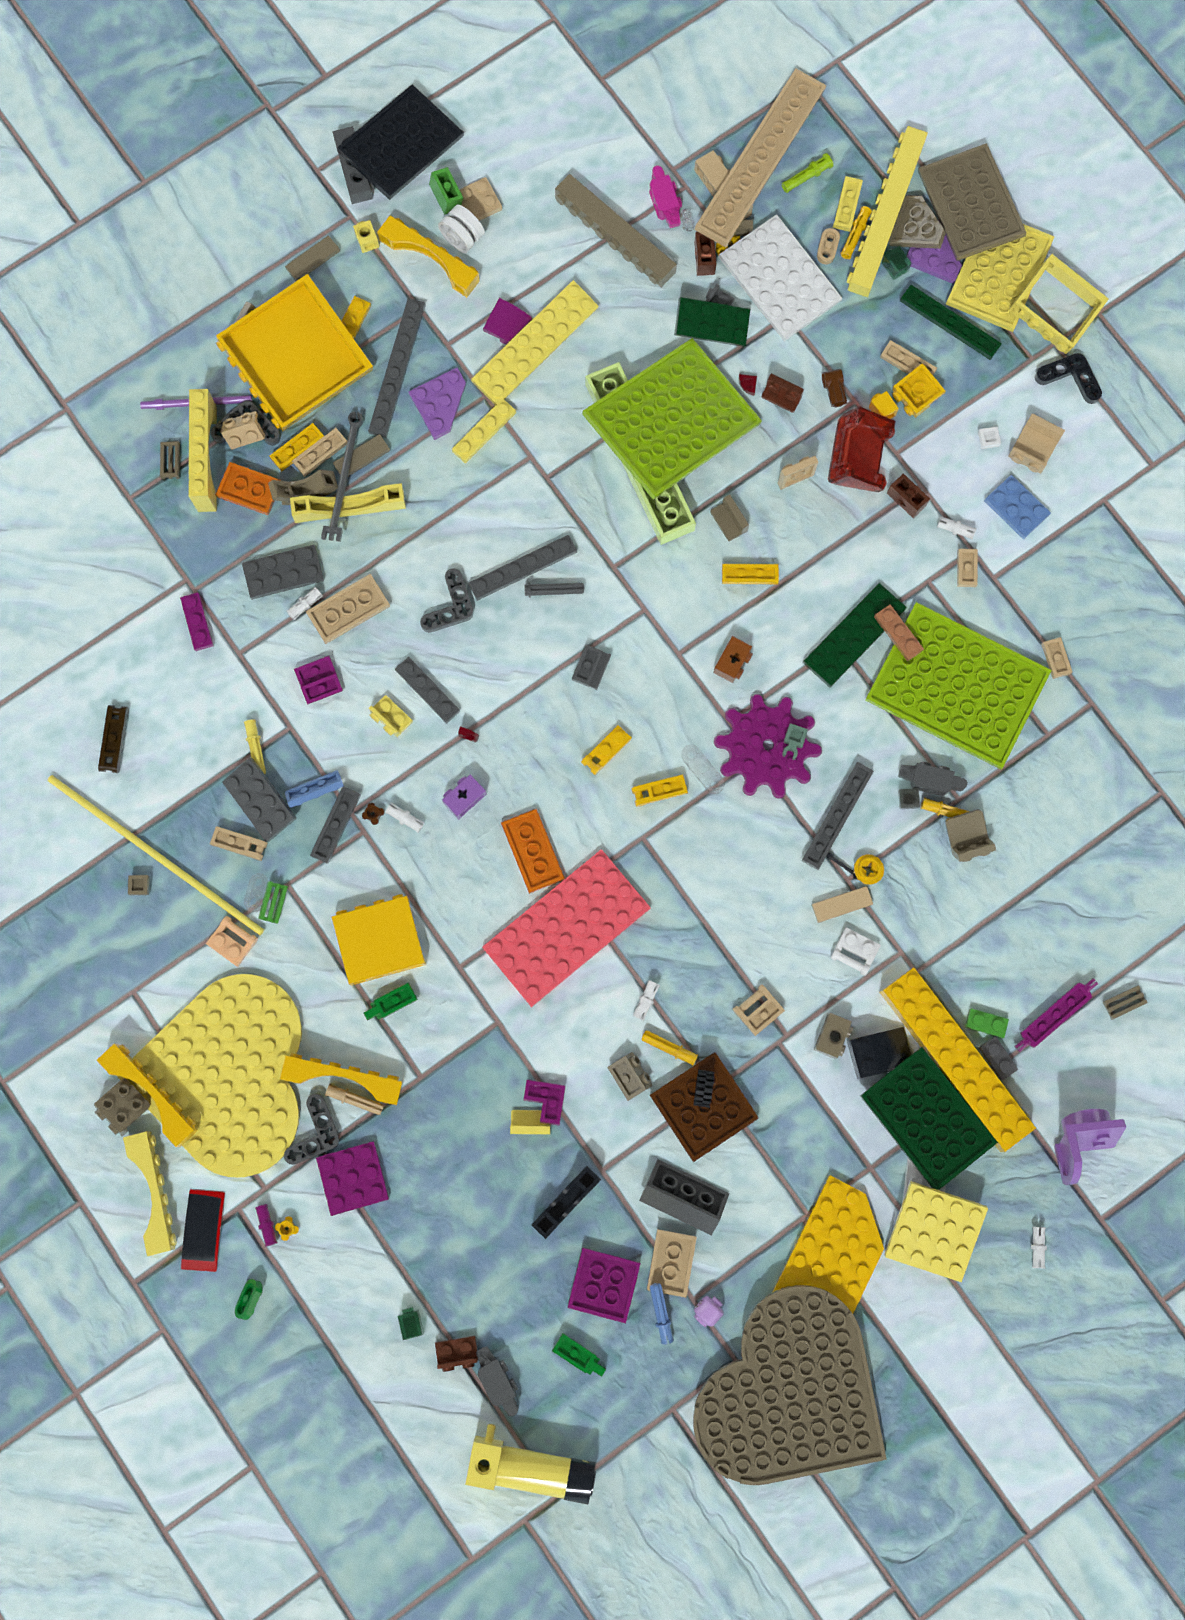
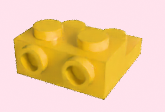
(917, 391)

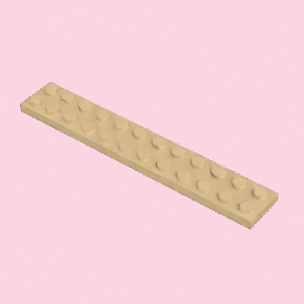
(760, 158)

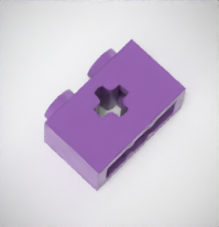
(461, 806)

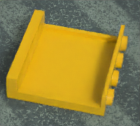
(378, 940)

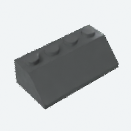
(684, 1197)

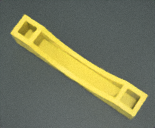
(377, 500)
(158, 1235)

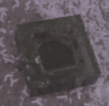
(909, 798)

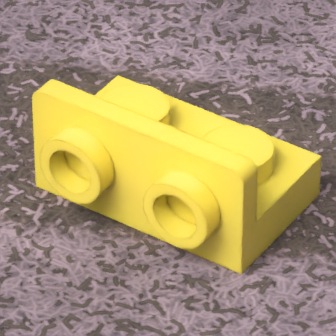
(391, 716)

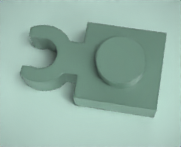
(795, 738)

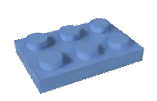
(1017, 507)

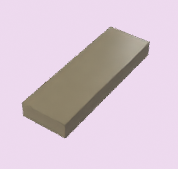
(312, 258)
(364, 455)

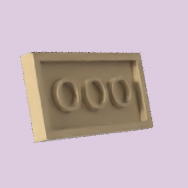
(348, 609)

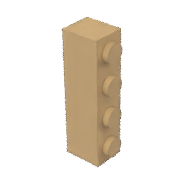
(712, 173)

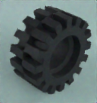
(704, 1088)

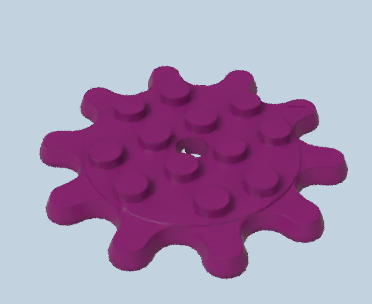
(747, 750)

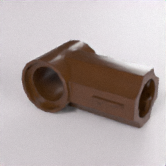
(834, 382)

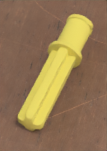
(254, 743)

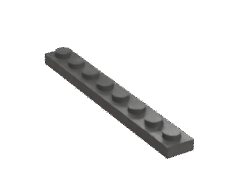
(397, 368)

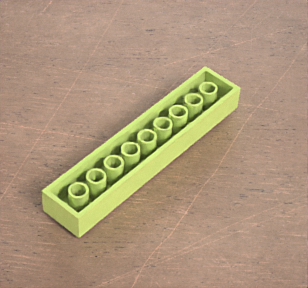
(669, 510)

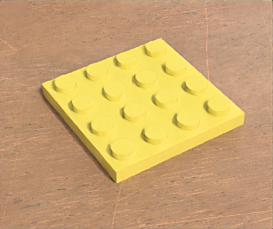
(936, 1231)

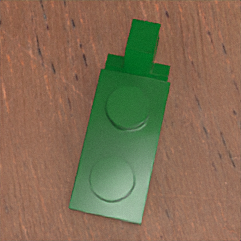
(391, 1002)
(578, 1355)

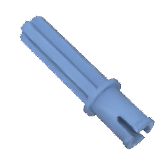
(663, 1322)

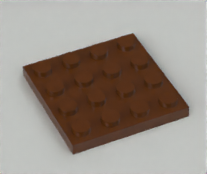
(701, 1127)

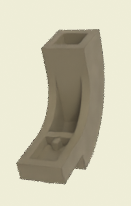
(319, 484)

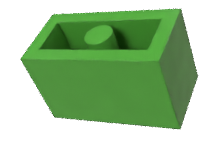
(445, 189)

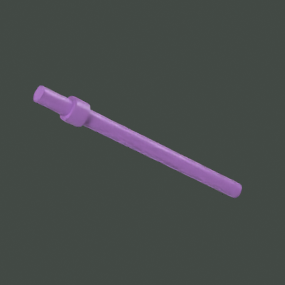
(160, 404)

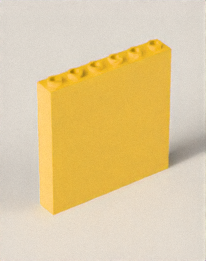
(294, 353)

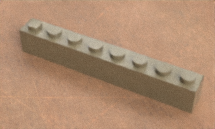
(615, 230)

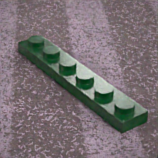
(950, 322)

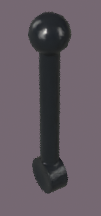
(830, 856)

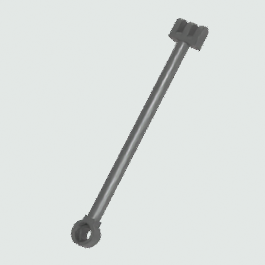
(333, 529)

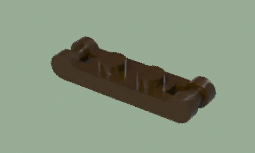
(113, 739)

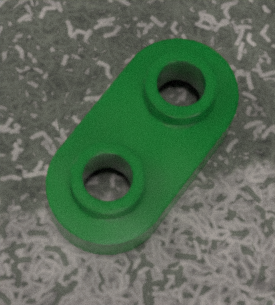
(248, 1299)

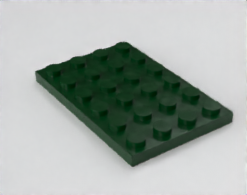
(928, 1119)

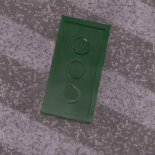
(712, 322)

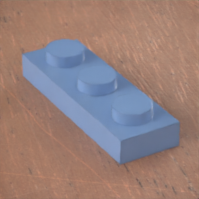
(314, 789)

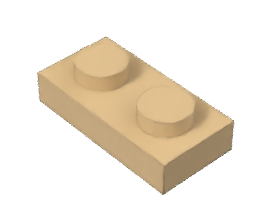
(967, 567)
(1056, 658)

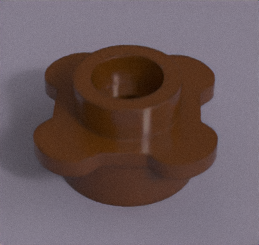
(373, 818)

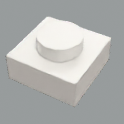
(989, 437)

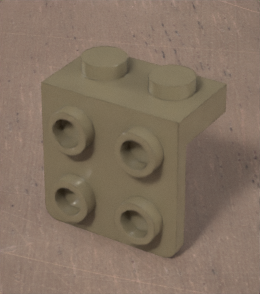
(969, 836)
(121, 1106)

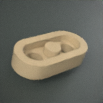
(827, 247)

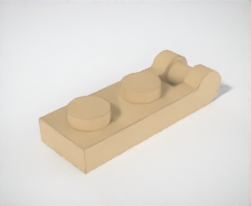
(237, 843)

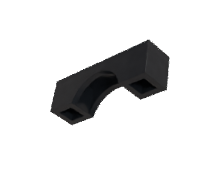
(565, 1202)

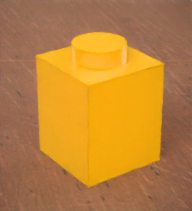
(883, 405)

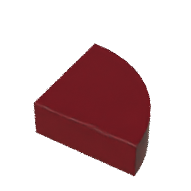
(748, 383)
(468, 734)

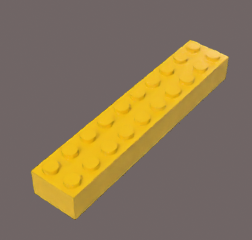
(957, 1058)

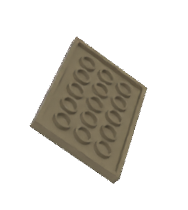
(972, 202)

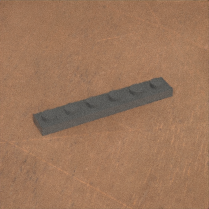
(522, 567)
(837, 816)

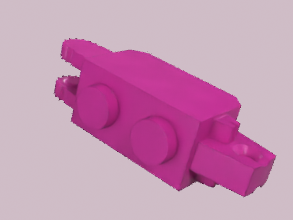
(664, 198)

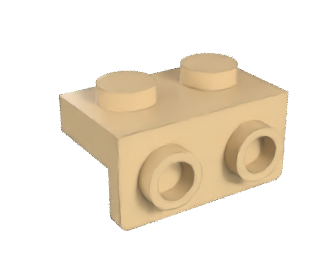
(242, 430)

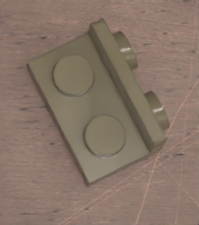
(630, 1076)

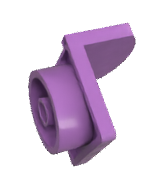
(1085, 1132)

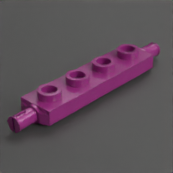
(1056, 1015)

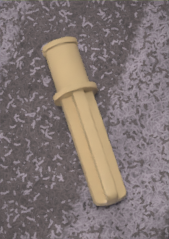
(354, 1099)

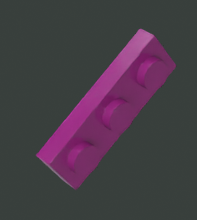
(196, 621)

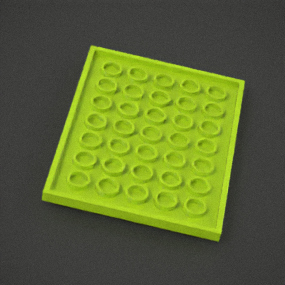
(672, 418)
(960, 687)

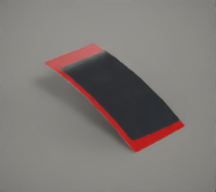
(202, 1230)

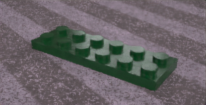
(851, 637)

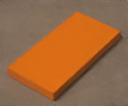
(532, 851)

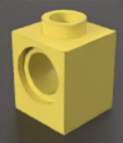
(369, 242)

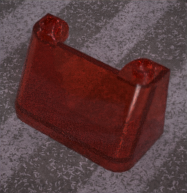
(859, 450)

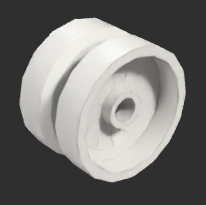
(461, 228)

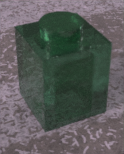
(896, 262)
(410, 1323)

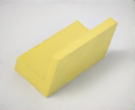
(527, 1122)

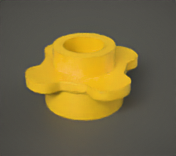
(285, 1234)

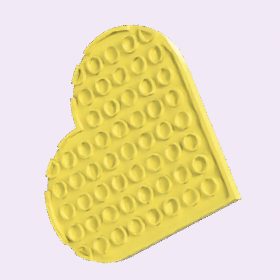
(225, 1073)

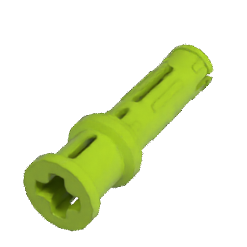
(813, 170)

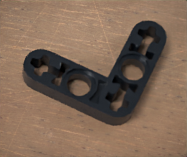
(1076, 371)

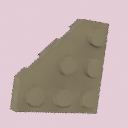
(916, 225)

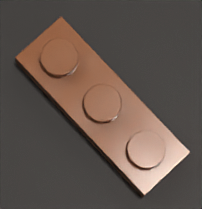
(898, 633)

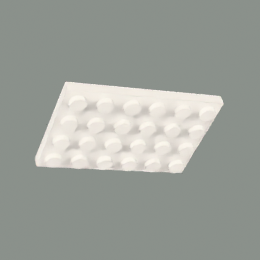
(780, 277)

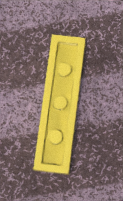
(483, 431)

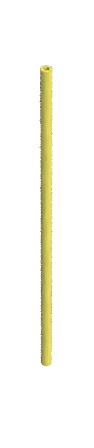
(156, 855)

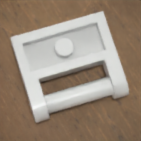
(857, 945)

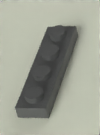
(427, 690)
(335, 825)

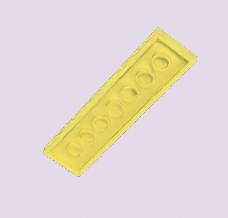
(535, 343)

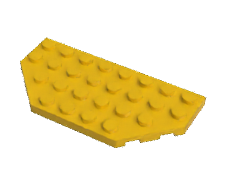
(836, 1245)

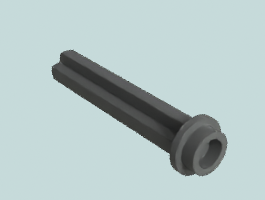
(553, 589)

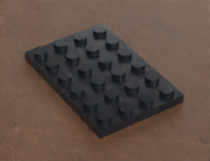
(400, 142)

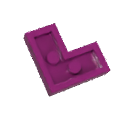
(550, 1096)

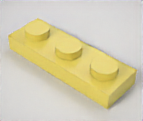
(847, 204)

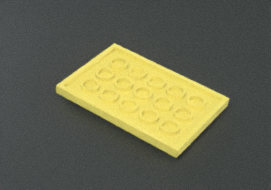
(997, 276)

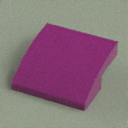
(506, 321)
(318, 680)

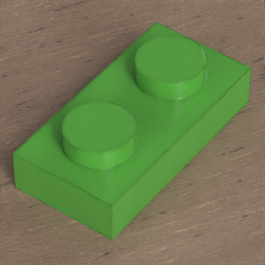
(986, 1023)

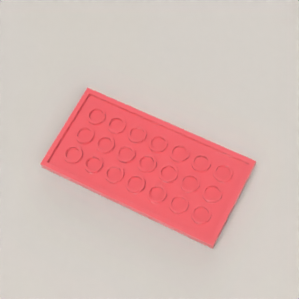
(566, 928)

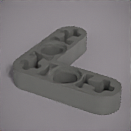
(238, 411)
(455, 610)
(320, 1139)

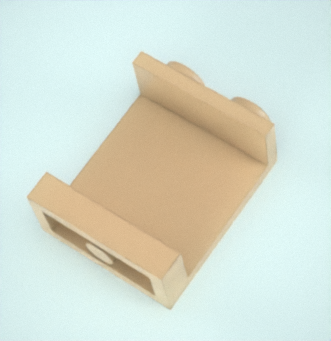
(1036, 443)

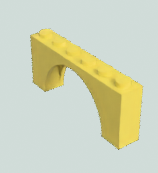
(201, 416)

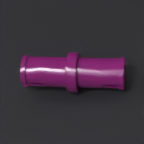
(266, 1225)

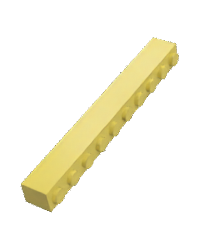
(888, 208)

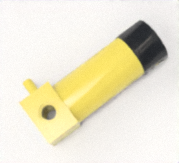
(529, 1470)

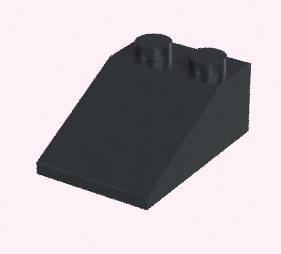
(878, 1052)

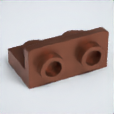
(782, 393)
(456, 1353)

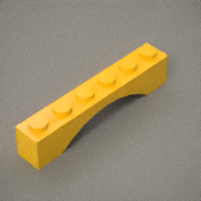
(400, 237)
(300, 1071)
(174, 1123)

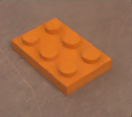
(246, 488)

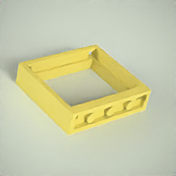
(1075, 284)

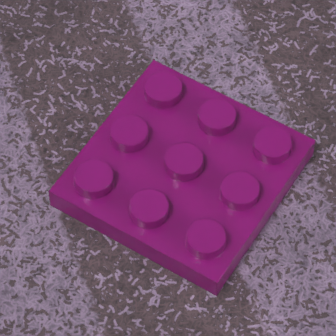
(352, 1178)
(604, 1285)

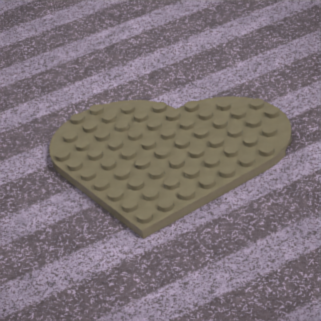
(795, 1397)

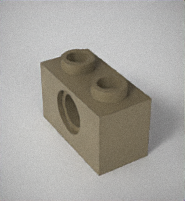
(824, 1044)

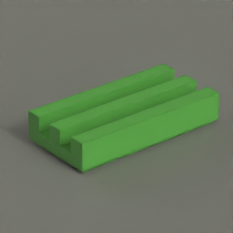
(273, 901)

